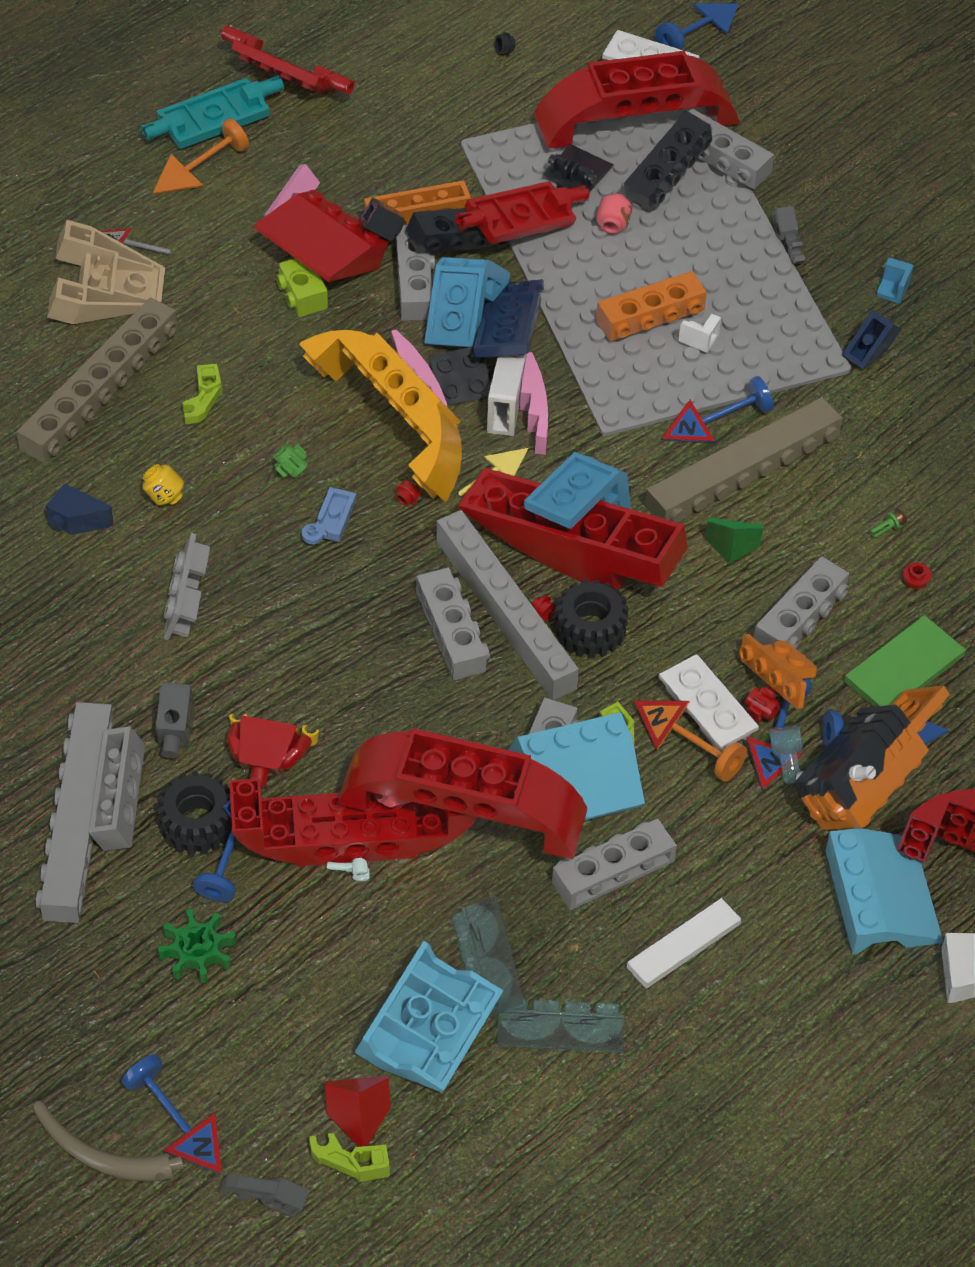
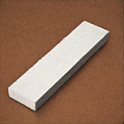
(683, 943)

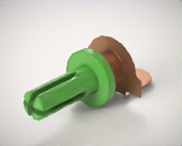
(892, 521)

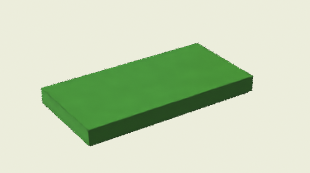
(905, 663)

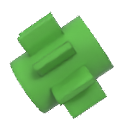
(290, 460)

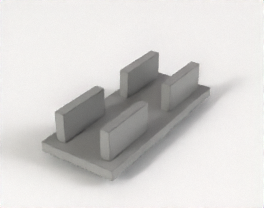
(183, 590)

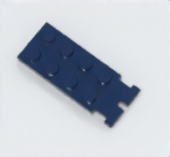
(509, 320)

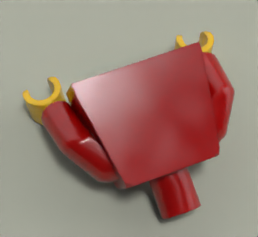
(267, 745)

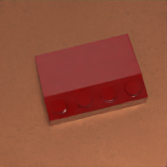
(323, 236)

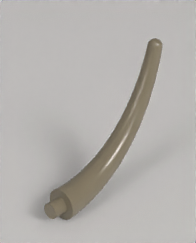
(131, 1168)

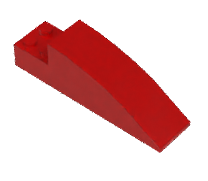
(601, 546)

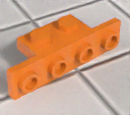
(779, 667)

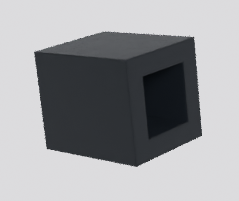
(382, 219)

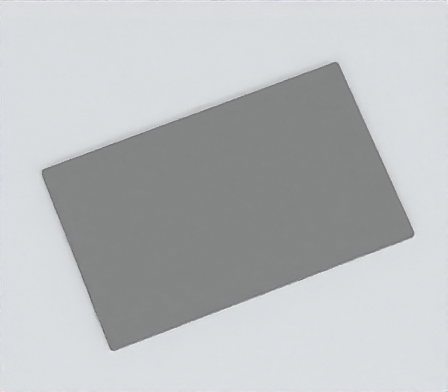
(701, 227)

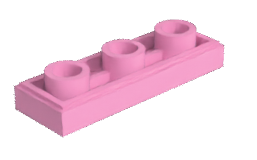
(300, 181)

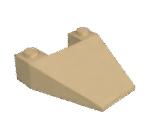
(111, 277)

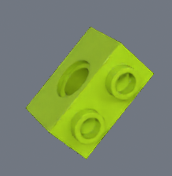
(302, 287)

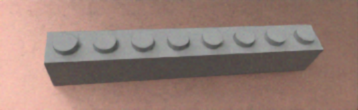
(507, 605)
(71, 843)

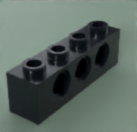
(686, 129)
(439, 232)

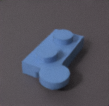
(331, 518)

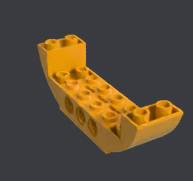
(438, 463)

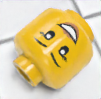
(163, 484)

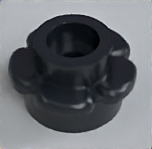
(504, 44)

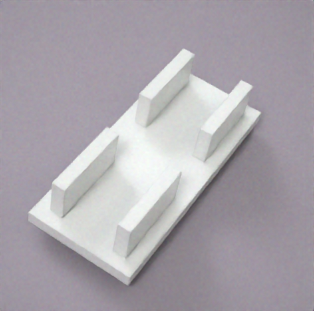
(628, 45)
(710, 703)

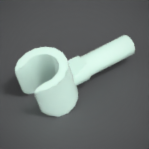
(358, 868)

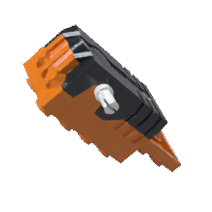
(868, 760)

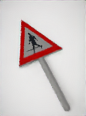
(122, 234)

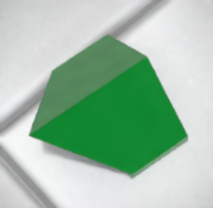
(733, 538)

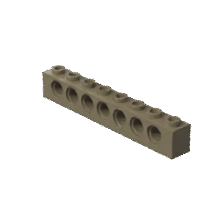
(97, 380)

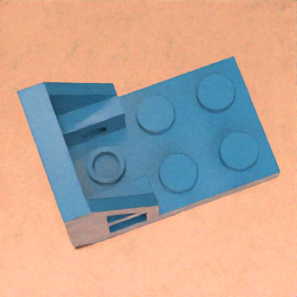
(459, 299)
(577, 488)

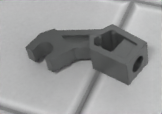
(787, 231)
(274, 1193)

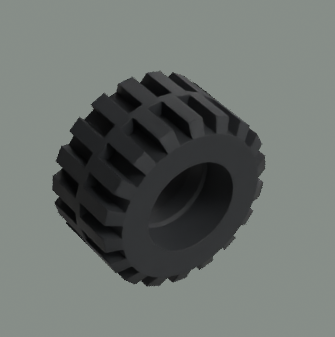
(590, 636)
(190, 794)

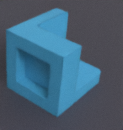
(895, 280)

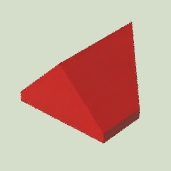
(358, 1105)

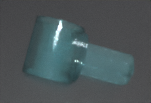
(786, 744)

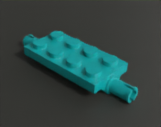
(204, 114)

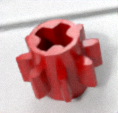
(763, 703)

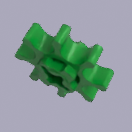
(196, 946)

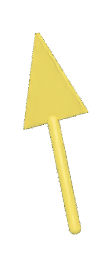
(503, 462)

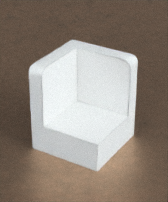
(700, 335)

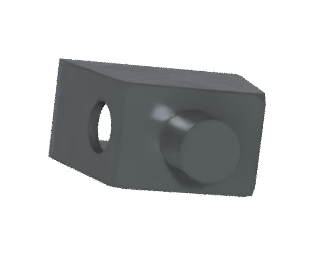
(174, 718)

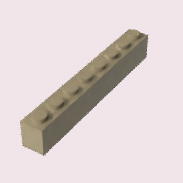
(744, 461)

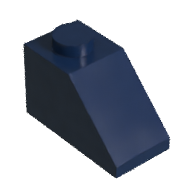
(871, 340)
(77, 512)

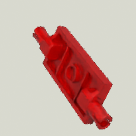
(250, 51)
(522, 211)

